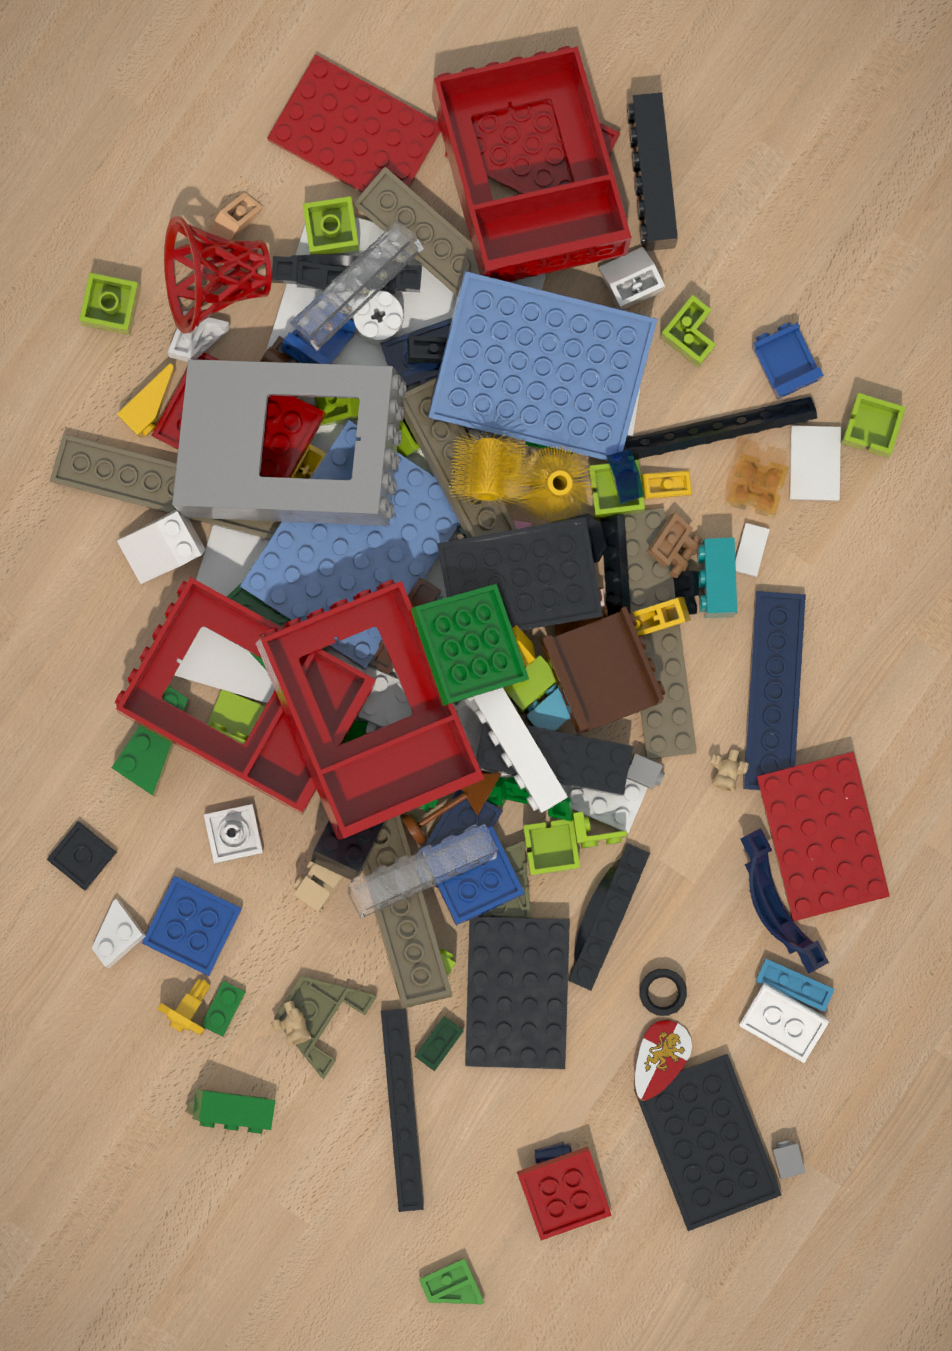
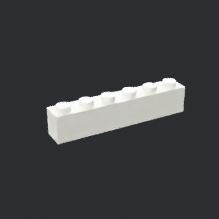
(519, 749)

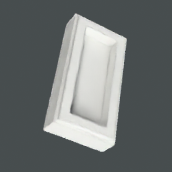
(751, 549)

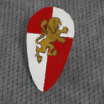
(660, 1058)

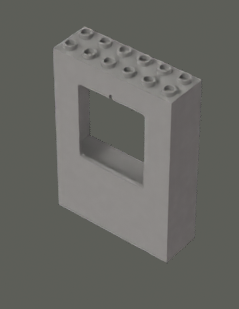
(225, 440)

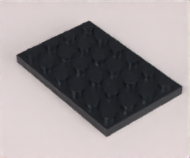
(539, 570)
(517, 992)
(709, 1144)

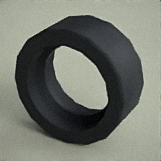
(662, 973)

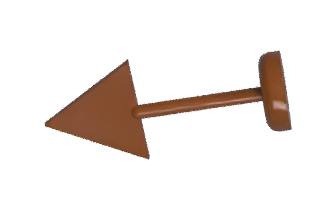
(475, 794)

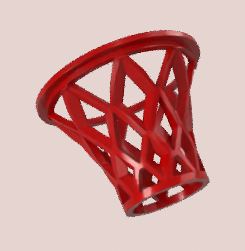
(238, 289)

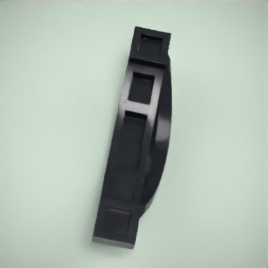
(320, 270)
(605, 915)

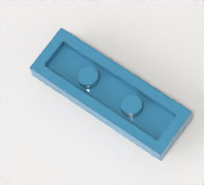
(795, 985)

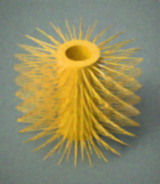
(488, 469)
(553, 484)

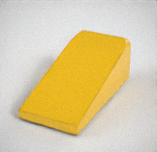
(666, 485)

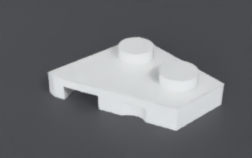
(198, 341)
(117, 935)

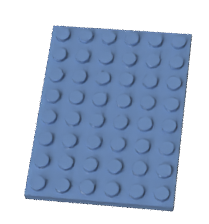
(541, 366)
(324, 563)

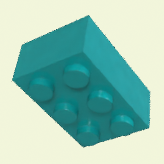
(717, 577)

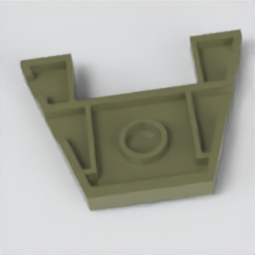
(520, 906)
(318, 1004)

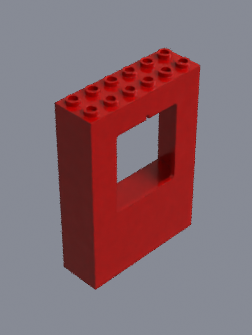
(547, 226)
(270, 755)
(393, 765)

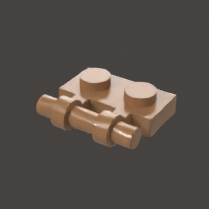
(668, 542)

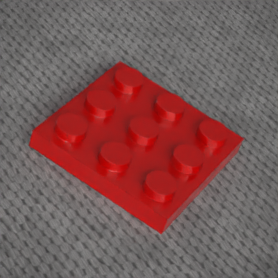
(564, 1193)

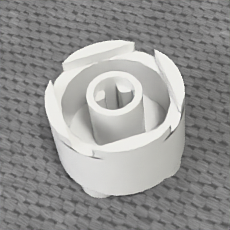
(391, 323)

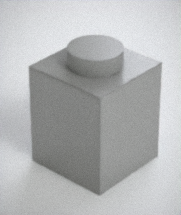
(645, 772)
(788, 1159)

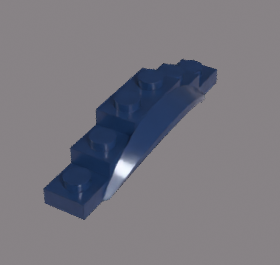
(770, 908)

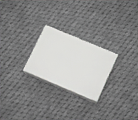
(815, 463)
(784, 1022)

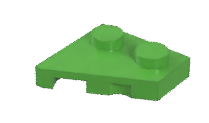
(452, 1285)

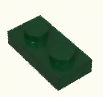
(439, 1043)

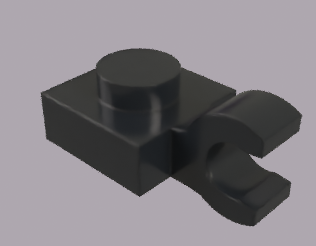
(687, 586)

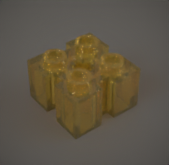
(749, 472)

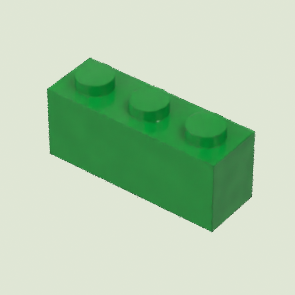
(233, 1111)

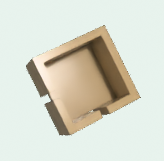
(317, 886)

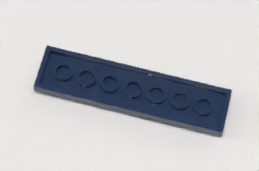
(774, 684)

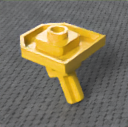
(183, 1015)

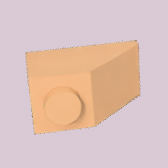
(236, 217)

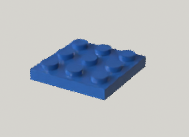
(481, 887)
(192, 925)

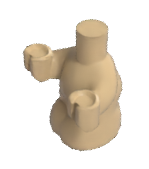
(727, 771)
(294, 1024)

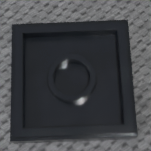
(81, 855)

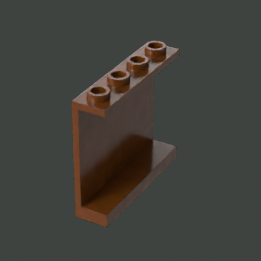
(603, 671)

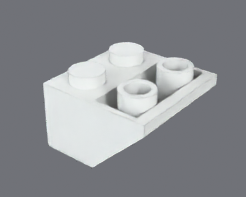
(632, 279)

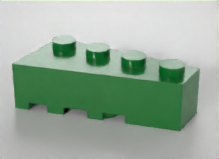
(147, 753)

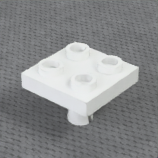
(233, 833)

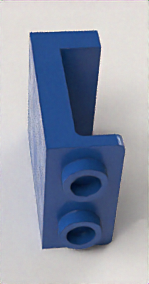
(304, 353)
(786, 360)

